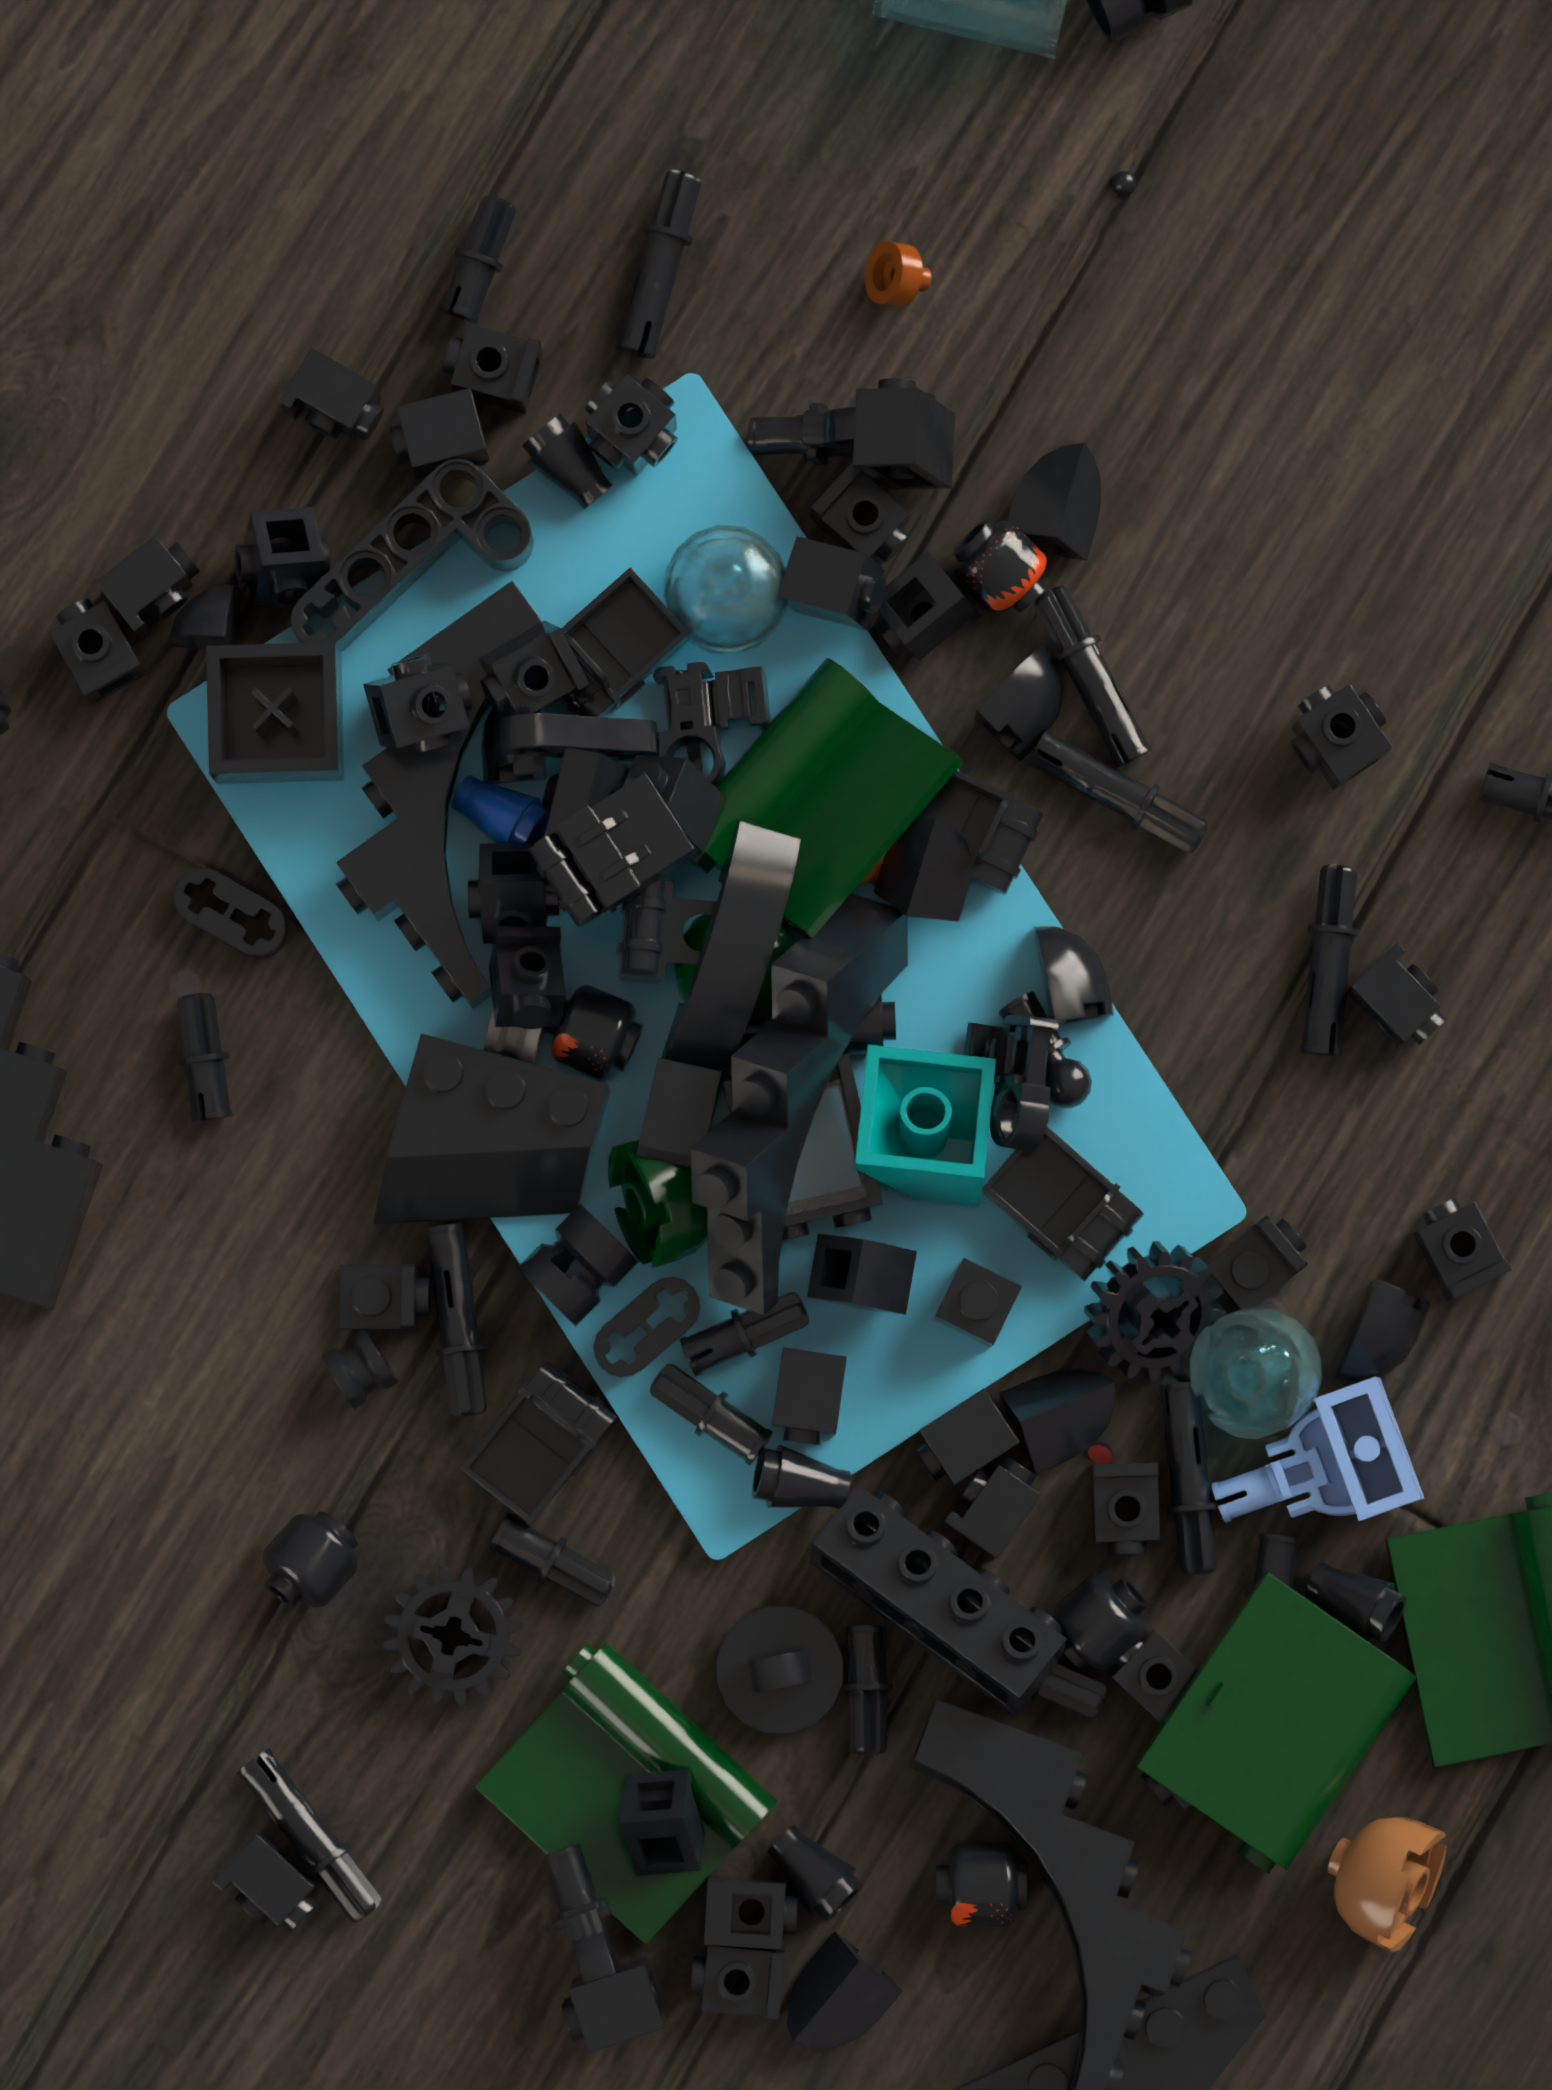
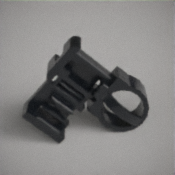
(707, 706)
(1020, 1096)

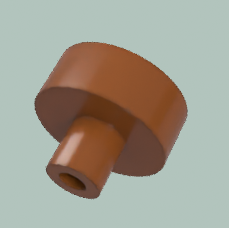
(895, 274)

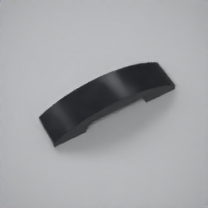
(735, 948)

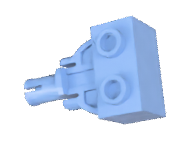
(1343, 1456)

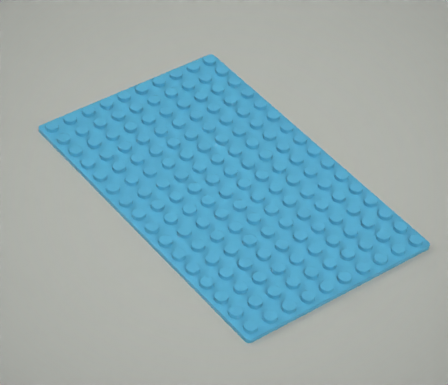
(957, 973)

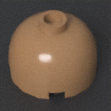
(1385, 1877)

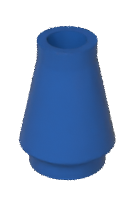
(501, 812)

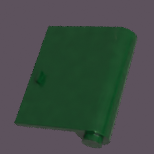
(837, 778)
(1480, 1631)
(1275, 1722)
(570, 1773)

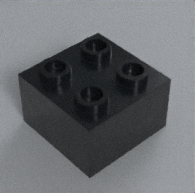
(275, 713)

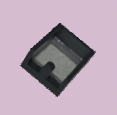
(825, 1173)

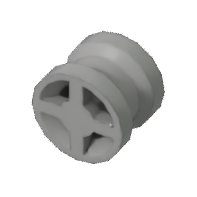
(514, 1040)

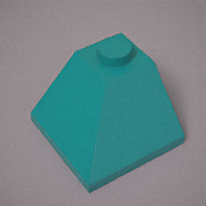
(926, 1123)

